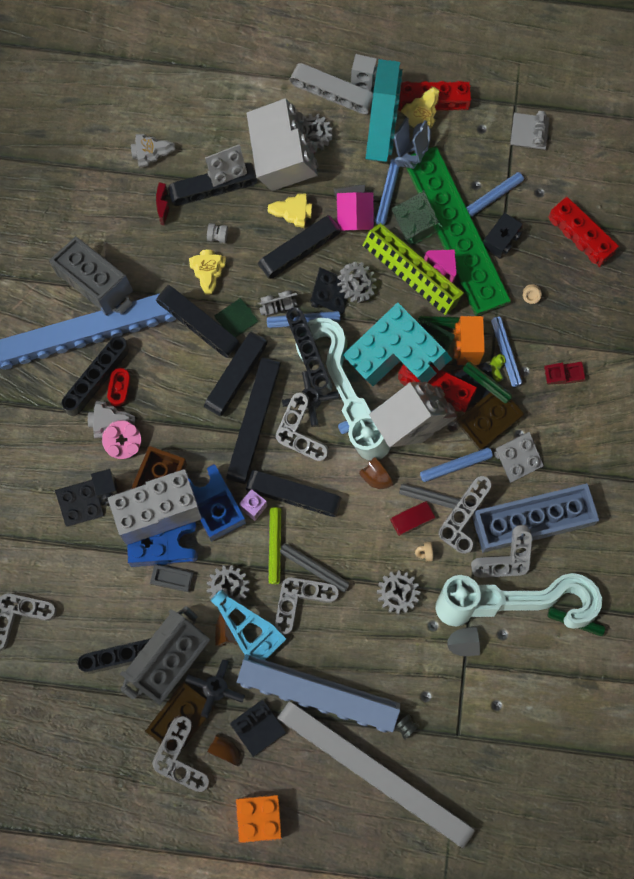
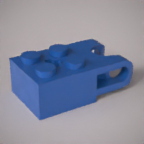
(214, 498)
(163, 550)

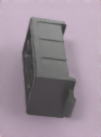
(92, 276)
(165, 657)

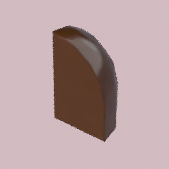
(376, 475)
(222, 631)
(224, 749)

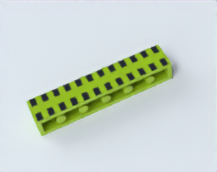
(412, 269)

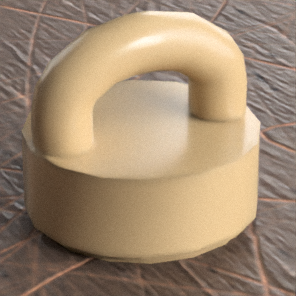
(532, 294)
(428, 551)

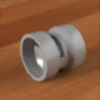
(217, 233)

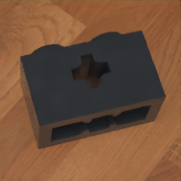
(506, 227)
(104, 485)

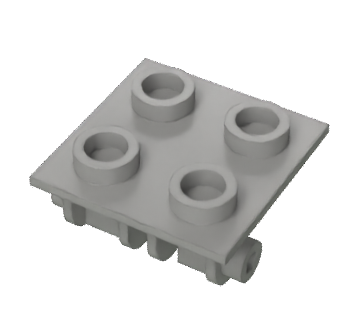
(530, 130)
(226, 165)
(267, 301)
(519, 457)

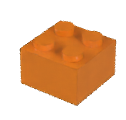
(469, 340)
(258, 819)

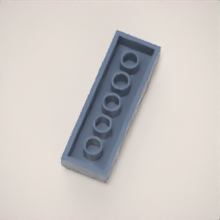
(543, 514)

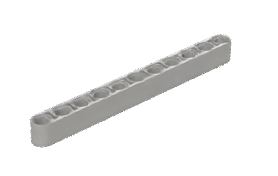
(376, 775)

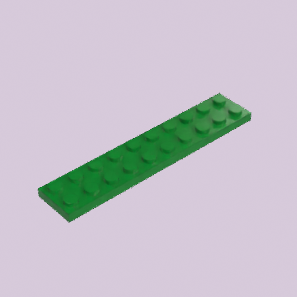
(472, 261)

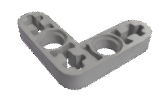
(292, 429)
(513, 560)
(293, 597)
(10, 613)
(172, 763)

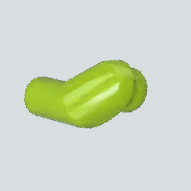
(496, 364)

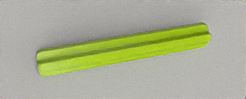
(274, 545)

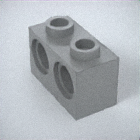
(364, 72)

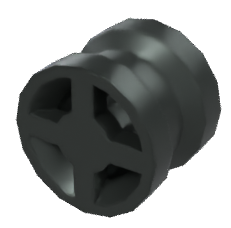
(406, 726)

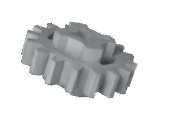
(313, 131)
(356, 282)
(394, 583)
(236, 584)

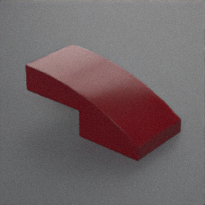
(161, 204)
(565, 373)
(412, 518)

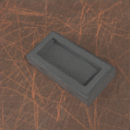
(171, 578)

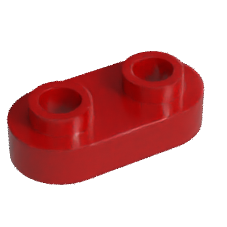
(118, 388)

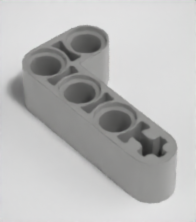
(467, 511)

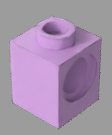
(253, 505)

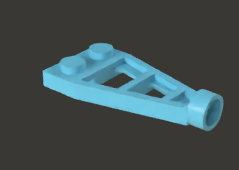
(264, 644)

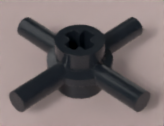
(317, 398)
(221, 692)

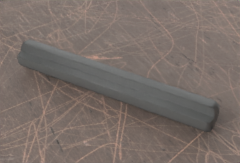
(430, 496)
(314, 567)

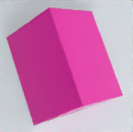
(355, 211)
(443, 262)

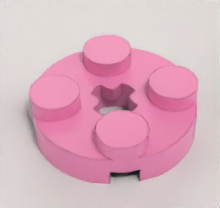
(112, 433)

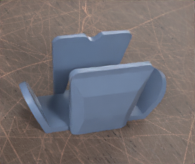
(419, 143)

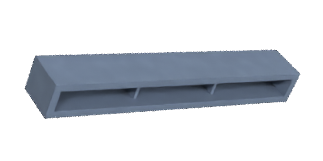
(318, 693)

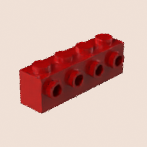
(451, 94)
(582, 231)
(456, 391)

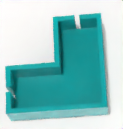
(384, 110)
(394, 340)

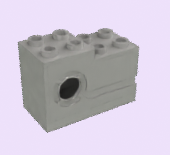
(280, 145)
(413, 414)
(154, 507)

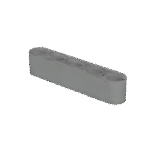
(332, 88)

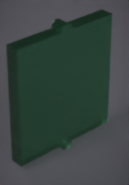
(236, 318)

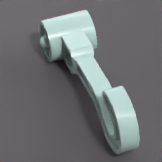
(362, 430)
(465, 599)

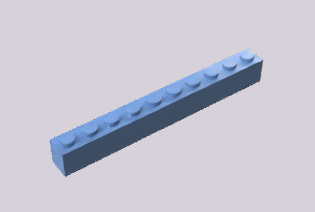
(80, 331)

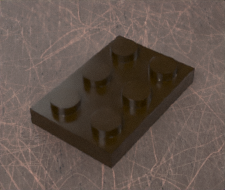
(488, 419)
(183, 703)

